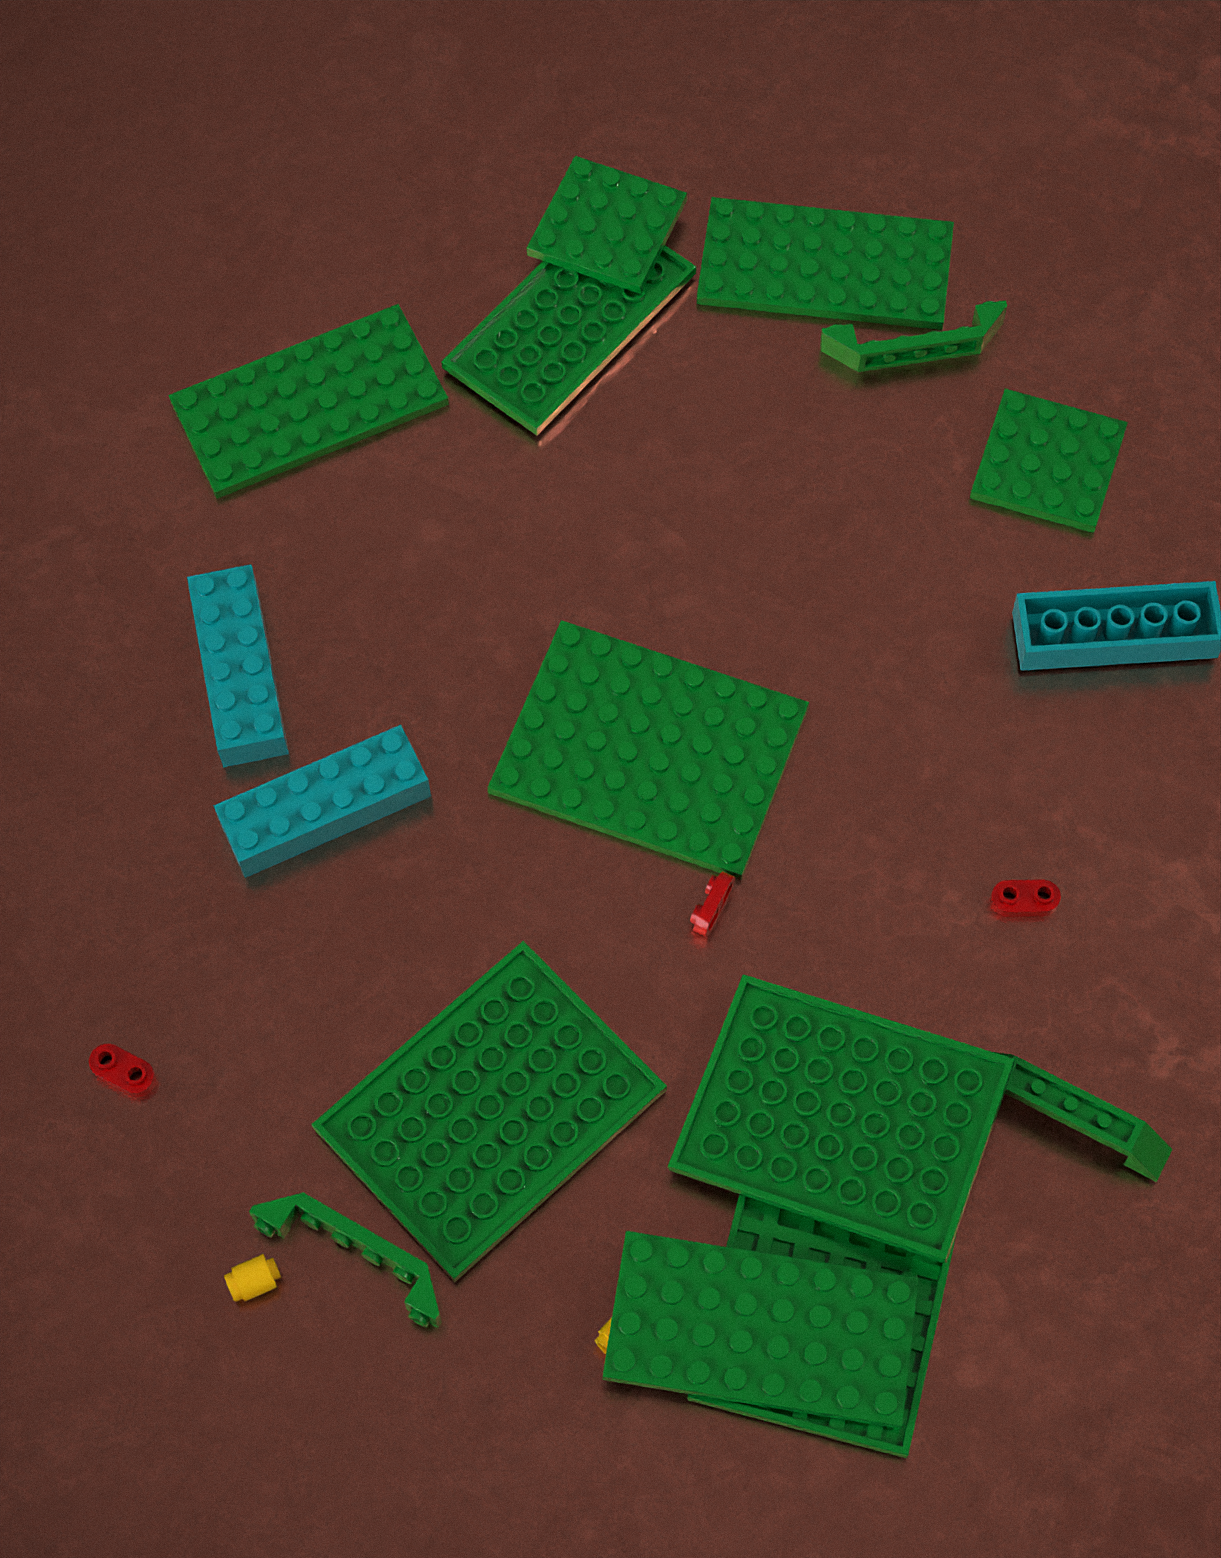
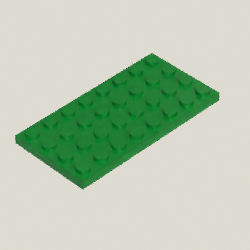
(826, 263)
(558, 336)
(308, 400)
(762, 1329)

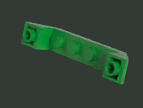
(841, 342)
(1090, 1116)
(280, 1215)

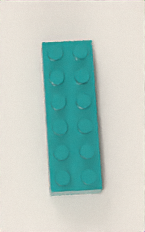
(1117, 625)
(237, 666)
(323, 801)

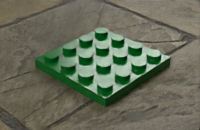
(607, 224)
(1049, 460)

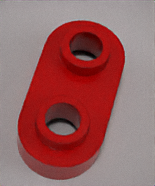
(718, 891)
(1026, 899)
(121, 1068)

